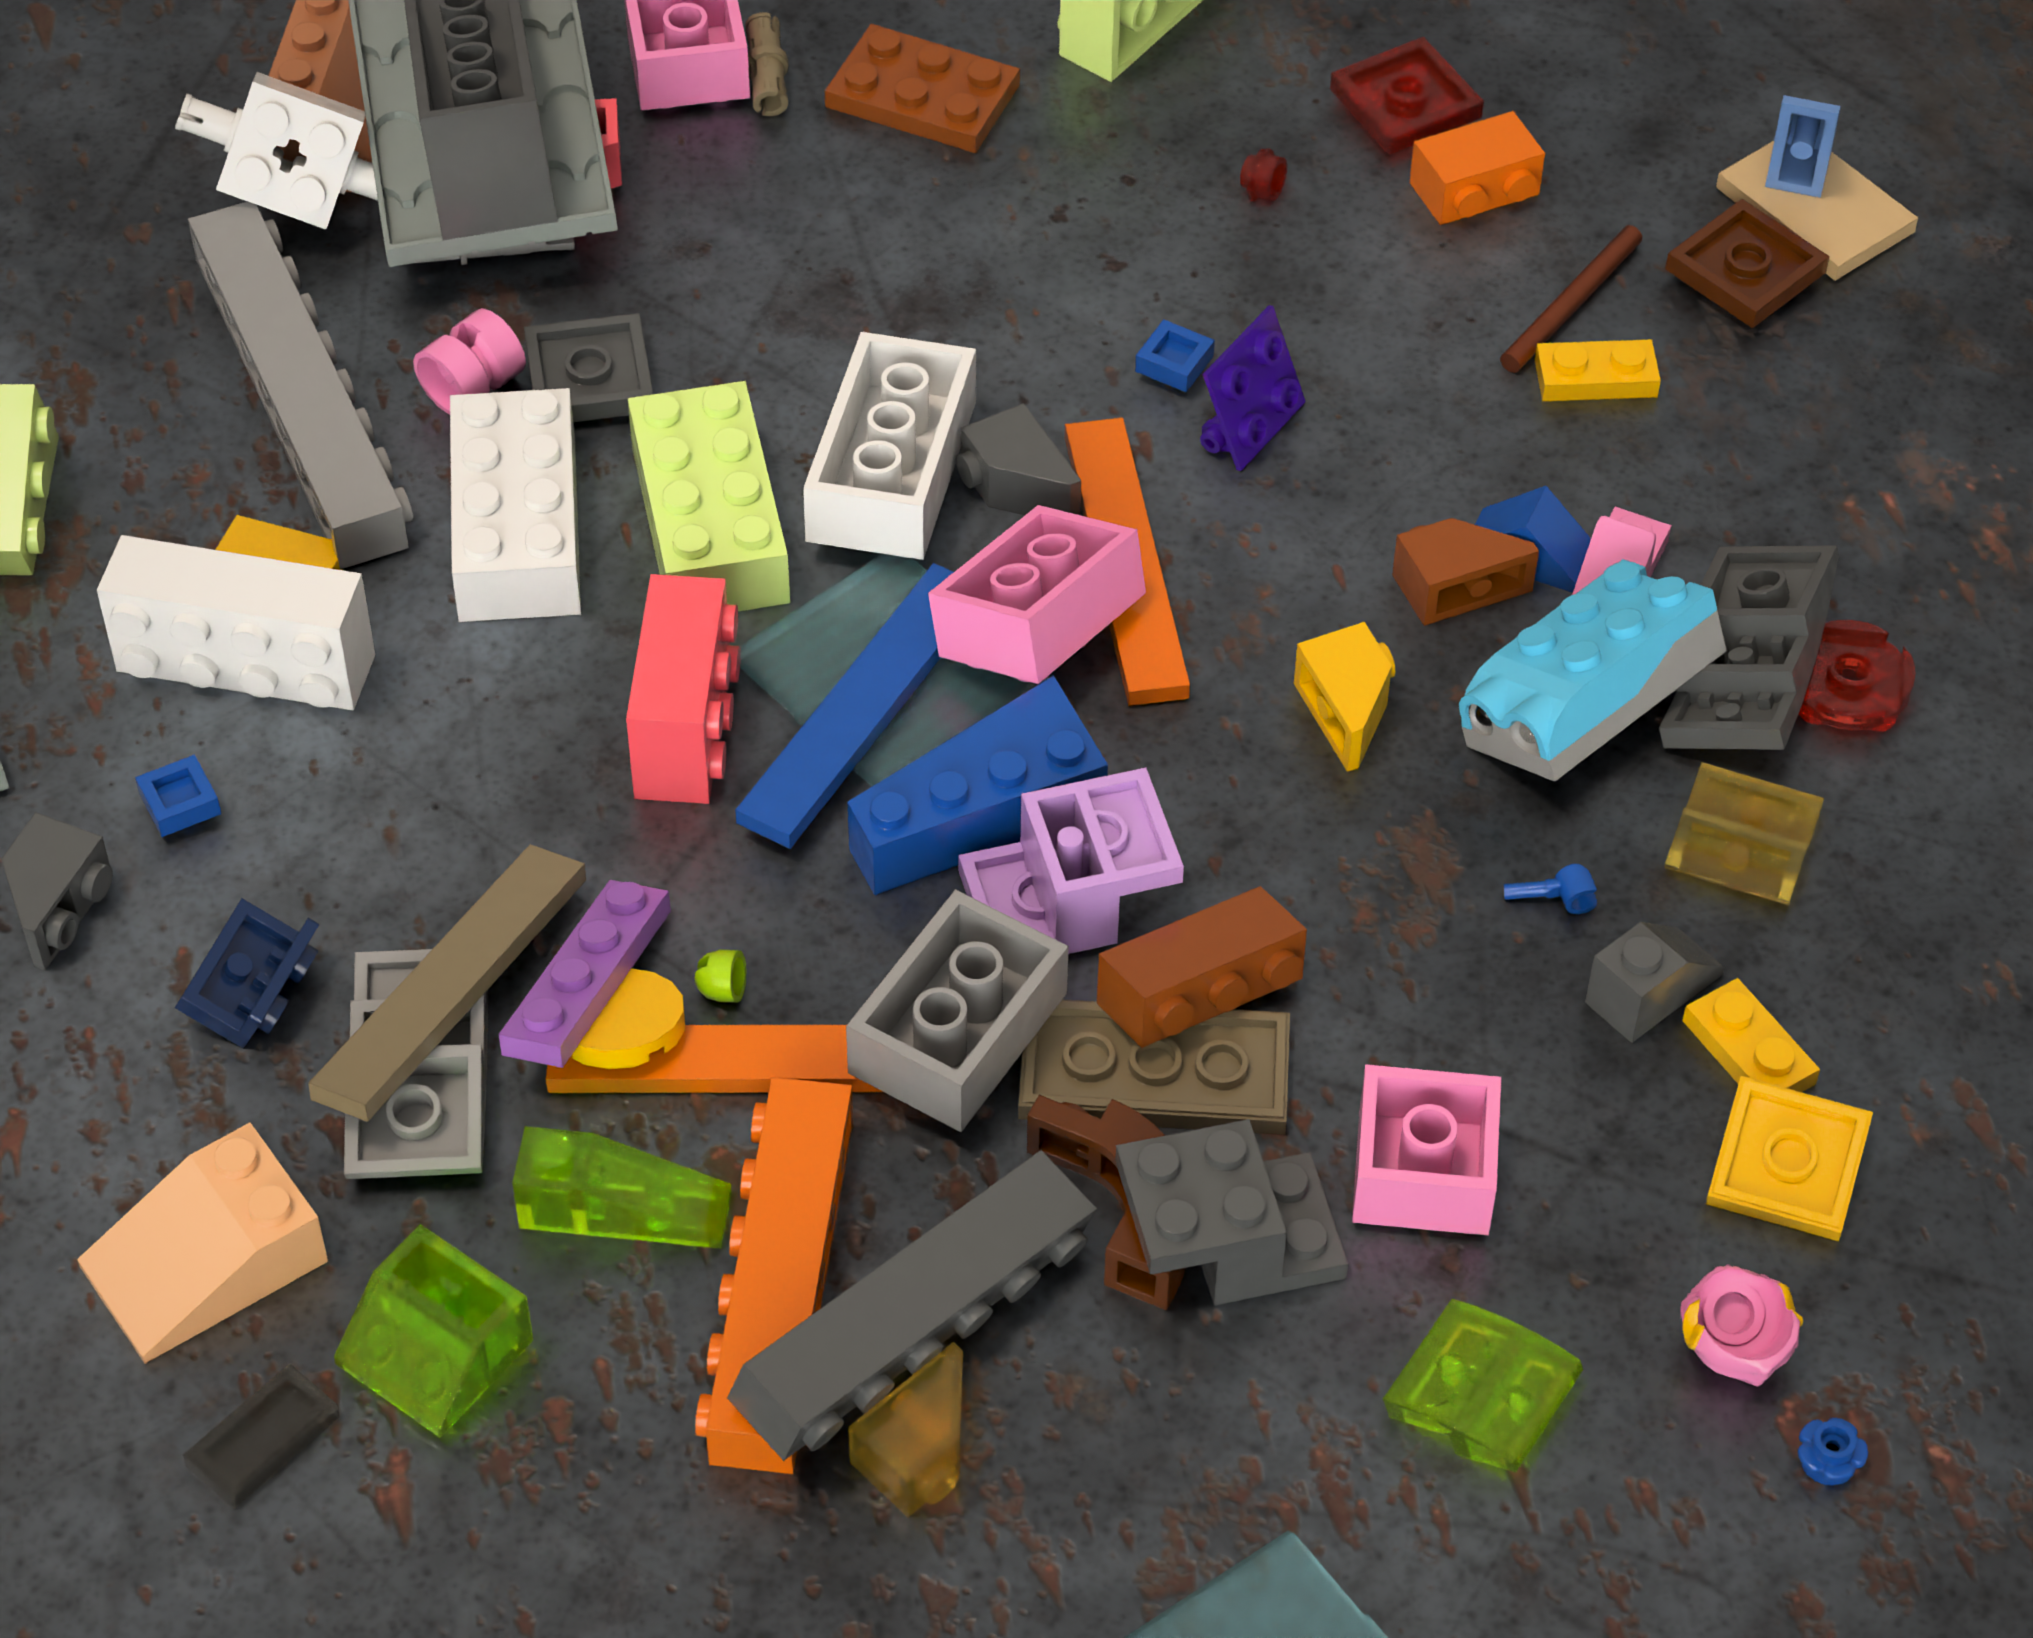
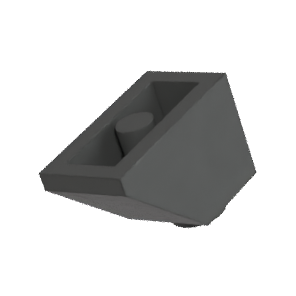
(1016, 464)
(1648, 977)

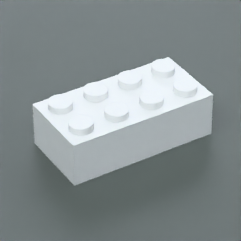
(890, 446)
(514, 505)
(237, 622)

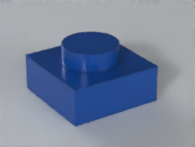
(1174, 355)
(178, 795)

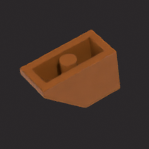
(1461, 568)

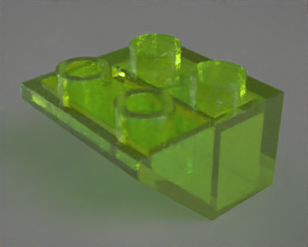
(433, 1331)

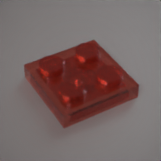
(1406, 95)

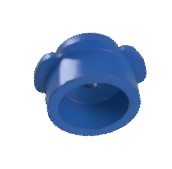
(1827, 1465)

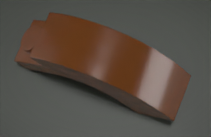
(1089, 1148)

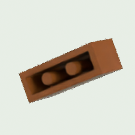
(1201, 966)

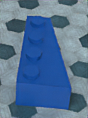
(969, 789)

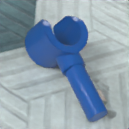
(1571, 883)

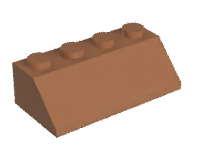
(321, 58)

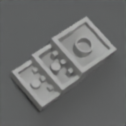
(439, 1111)

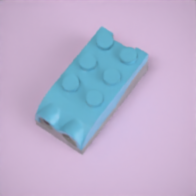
(1590, 669)

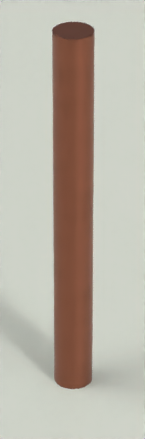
(1571, 298)

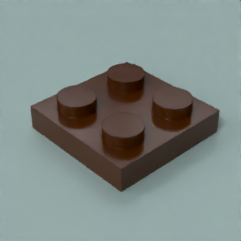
(1747, 263)

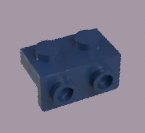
(245, 971)

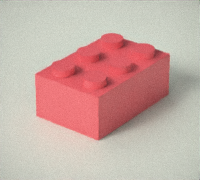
(681, 689)

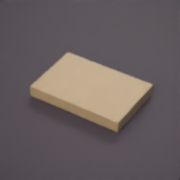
(1847, 223)

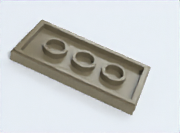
(1191, 1080)

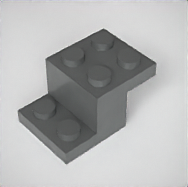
(1222, 1207)

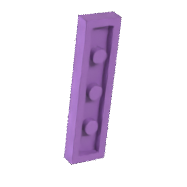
(584, 973)

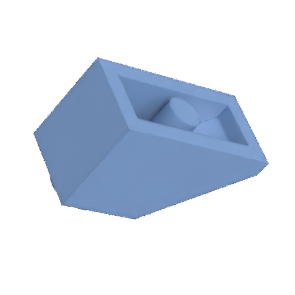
(1802, 146)

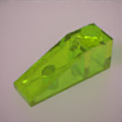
(614, 1191)

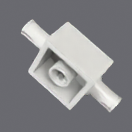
(257, 167)

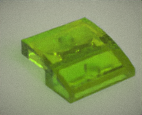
(1483, 1384)

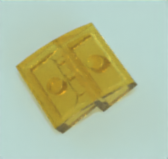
(1744, 833)

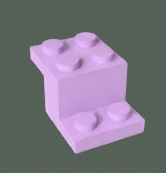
(1077, 857)

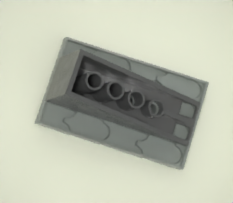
(480, 125)

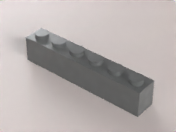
(911, 1306)

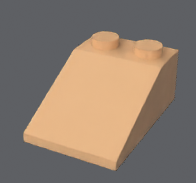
(204, 1244)

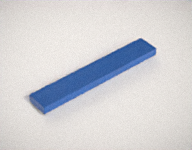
(846, 721)

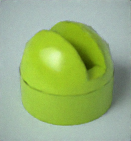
(722, 975)

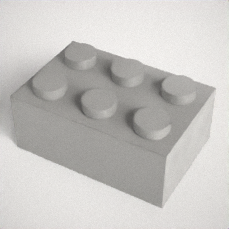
(957, 1010)

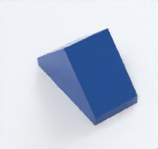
(1547, 523)

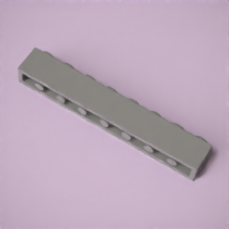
(299, 385)

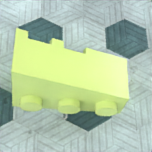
(26, 470)

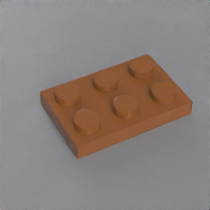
(922, 88)

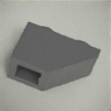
(54, 881)

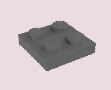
(593, 357)

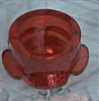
(1264, 175)

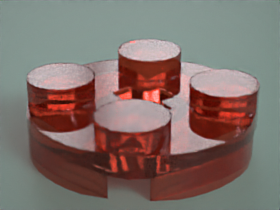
(1862, 703)

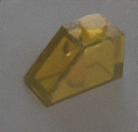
(914, 1435)

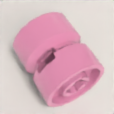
(470, 360)

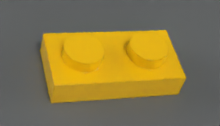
(1597, 370)
(1749, 1039)

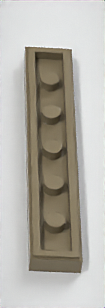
(446, 983)

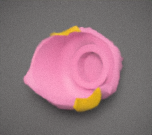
(1741, 1323)

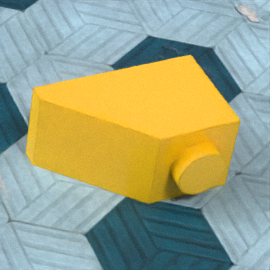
(1345, 687)

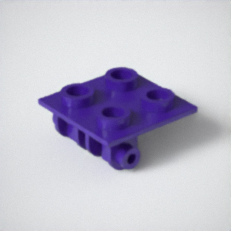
(1251, 391)

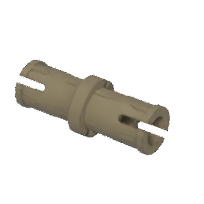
(766, 64)

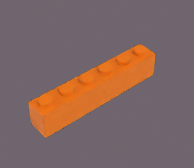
(779, 1249)

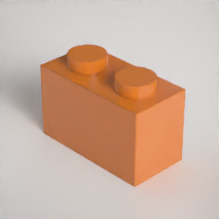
(1476, 168)

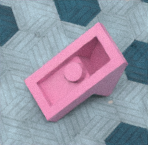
(1623, 537)

